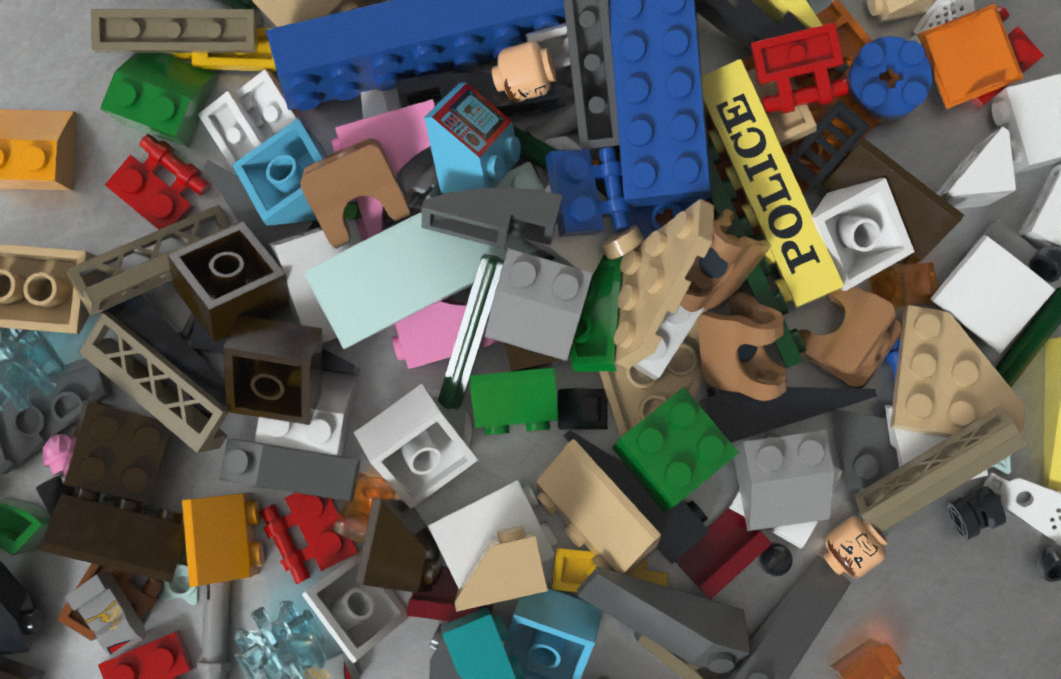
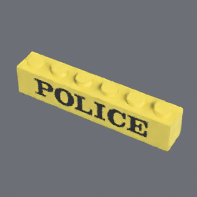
(768, 186)

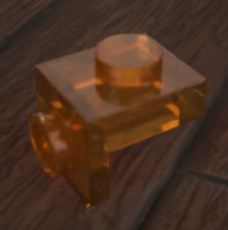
(906, 284)
(355, 514)

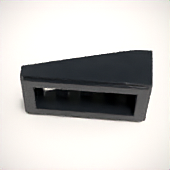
(850, 119)

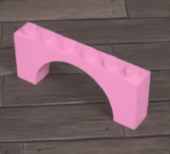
(403, 136)

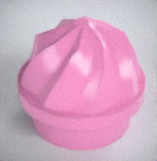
(55, 452)

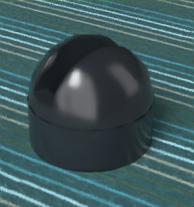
(1047, 263)
(772, 553)
(1050, 562)

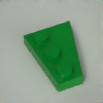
(593, 341)

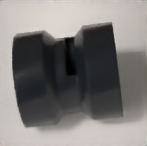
(976, 513)

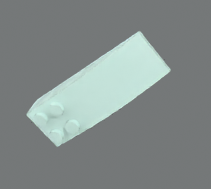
(403, 271)

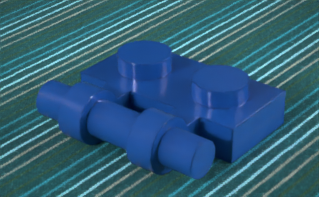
(576, 179)

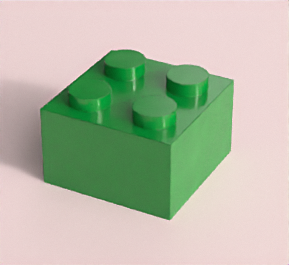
(674, 449)

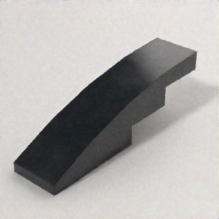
(751, 24)
(437, 86)
(165, 336)

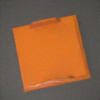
(970, 56)

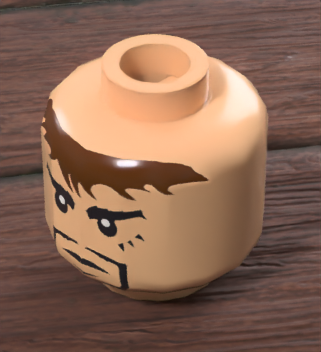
(524, 71)
(854, 547)

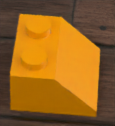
(37, 149)
(222, 538)

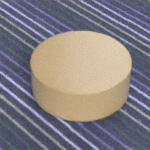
(622, 242)

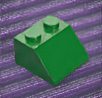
(159, 96)
(514, 399)

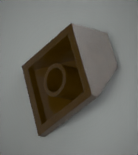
(398, 549)

